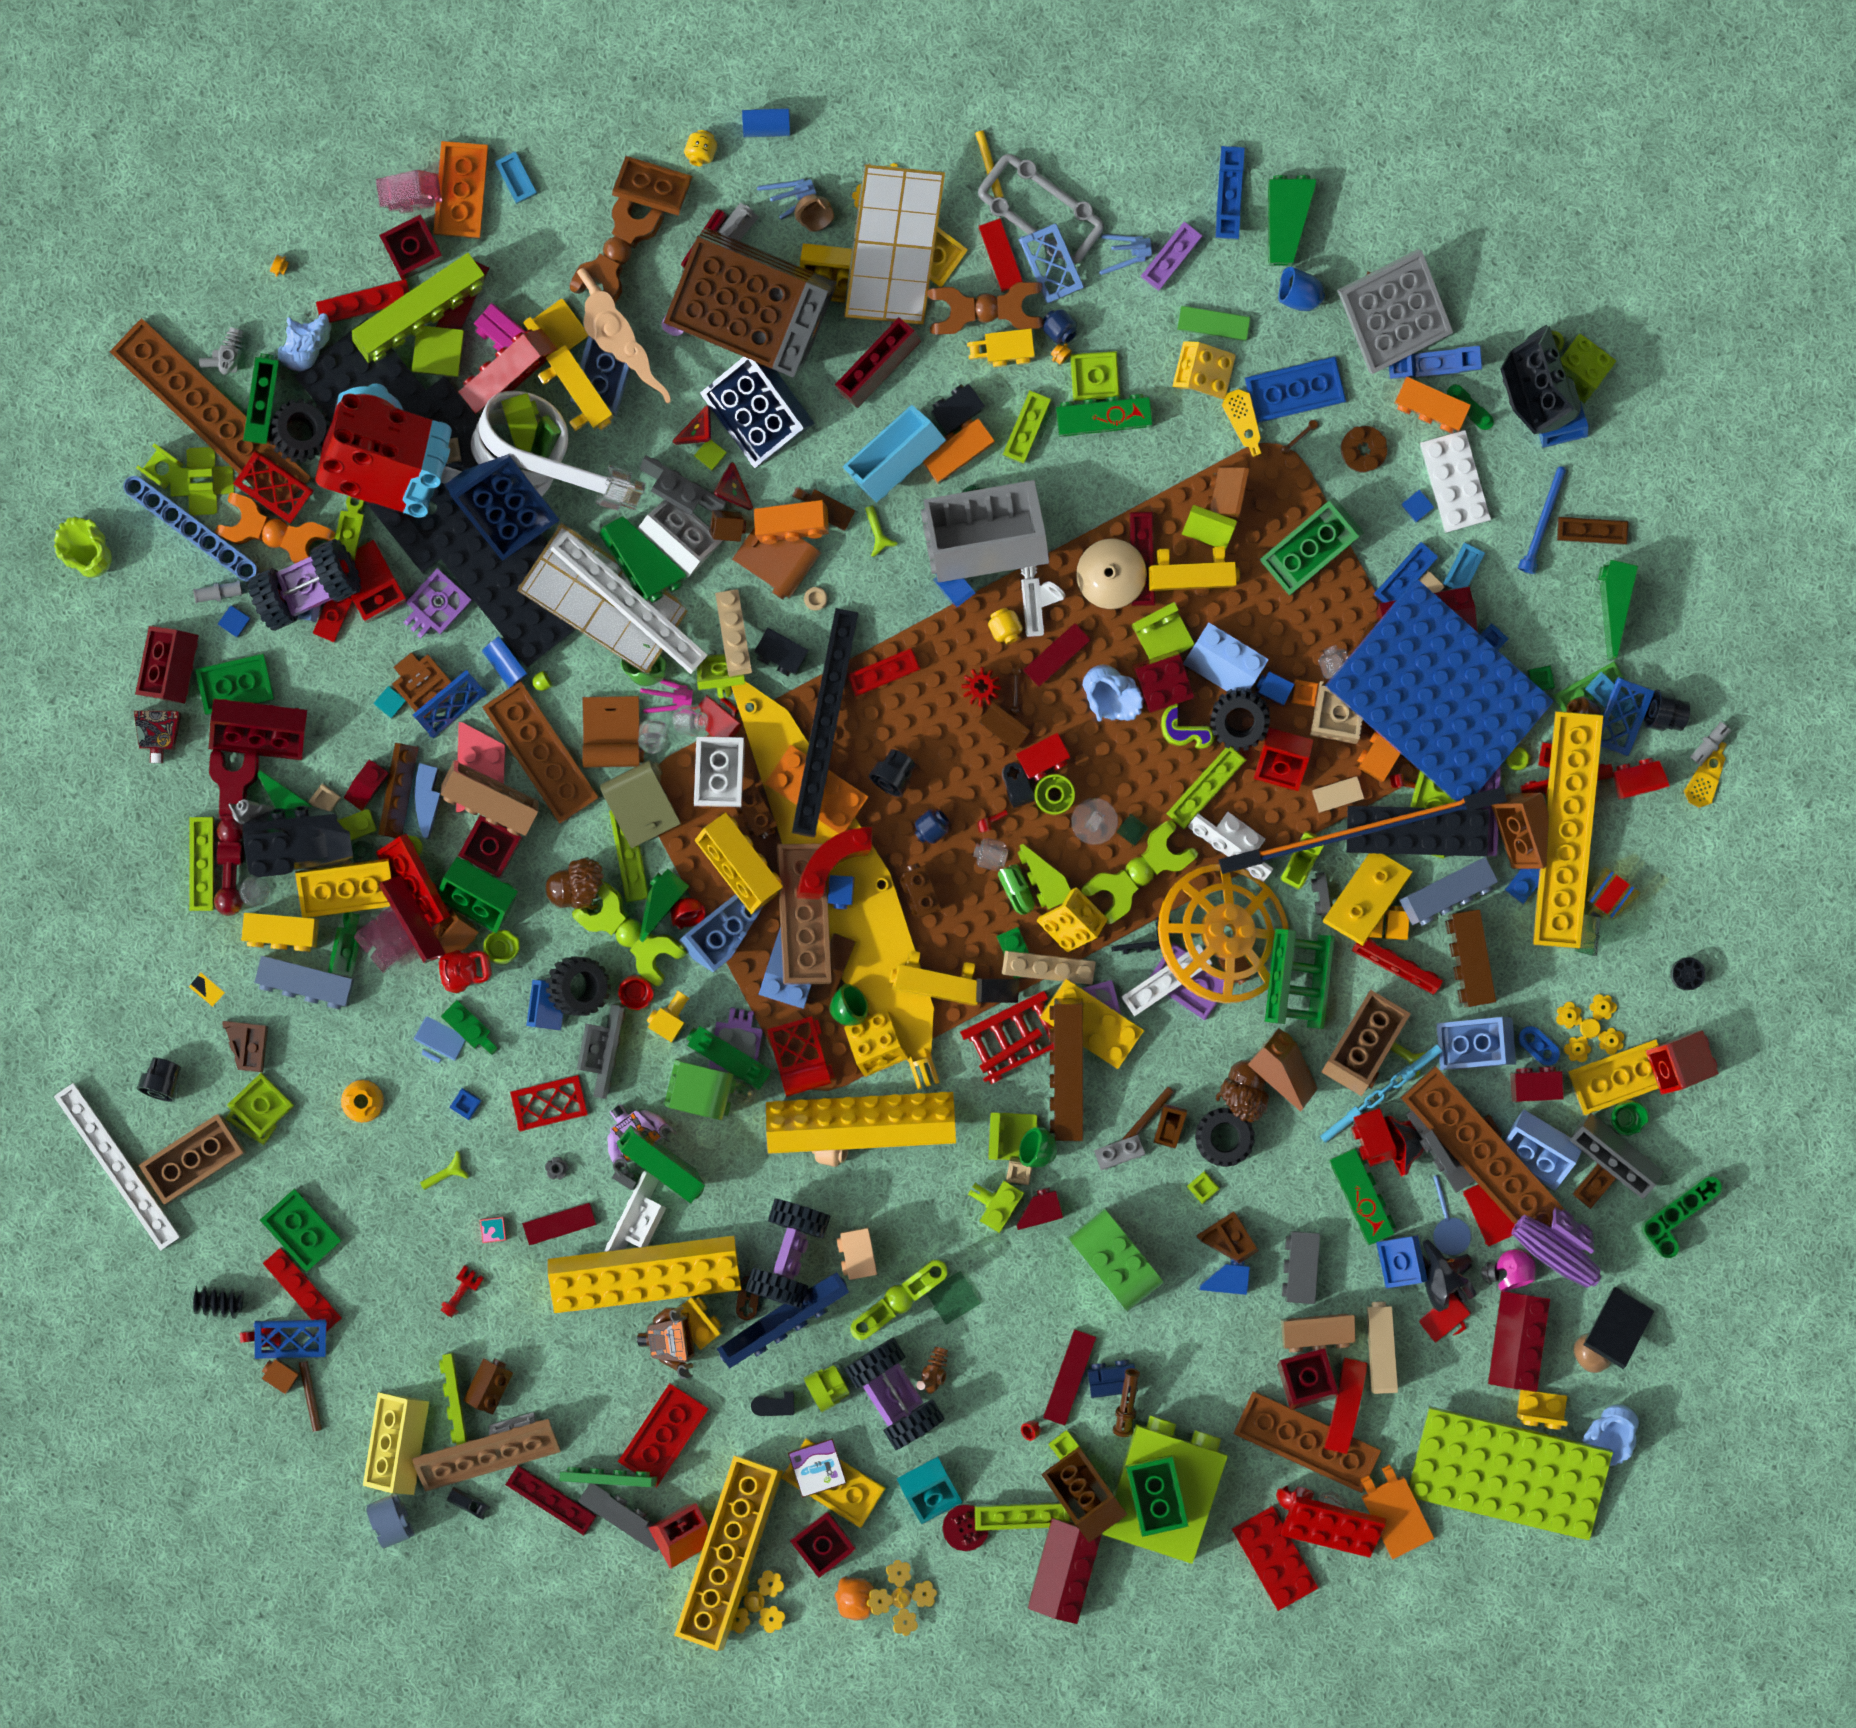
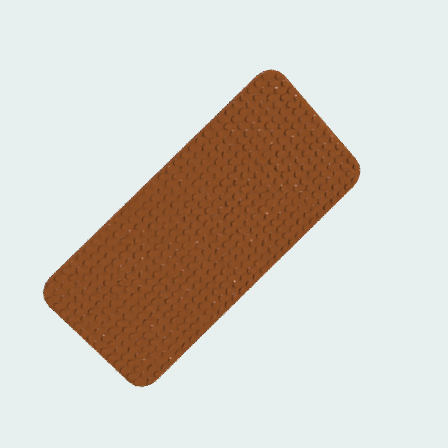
(1109, 759)

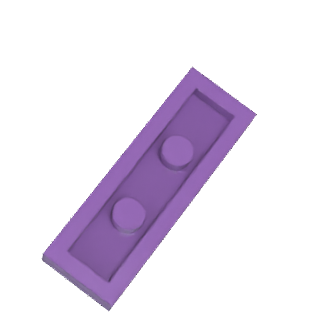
(1171, 256)

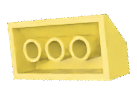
(394, 1442)

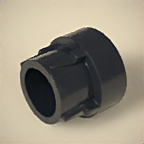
(1666, 712)
(893, 773)
(160, 1080)

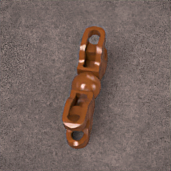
(618, 249)
(985, 308)

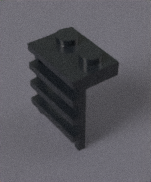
(1138, 946)

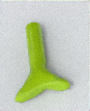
(880, 540)
(1407, 1055)
(453, 1169)

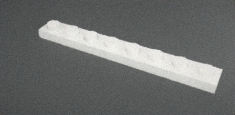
(629, 602)
(117, 1166)

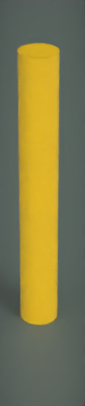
(988, 162)

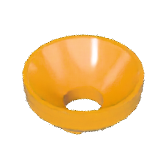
(374, 1105)

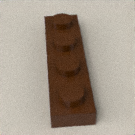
(398, 790)

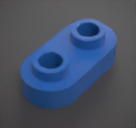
(1538, 1046)

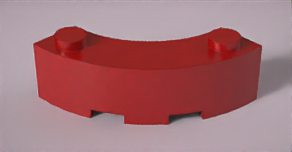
(837, 849)

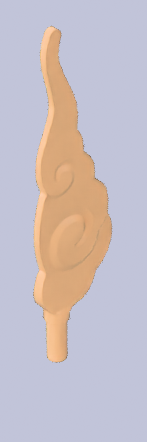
(614, 333)

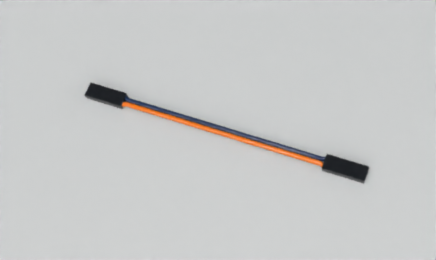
(1471, 802)

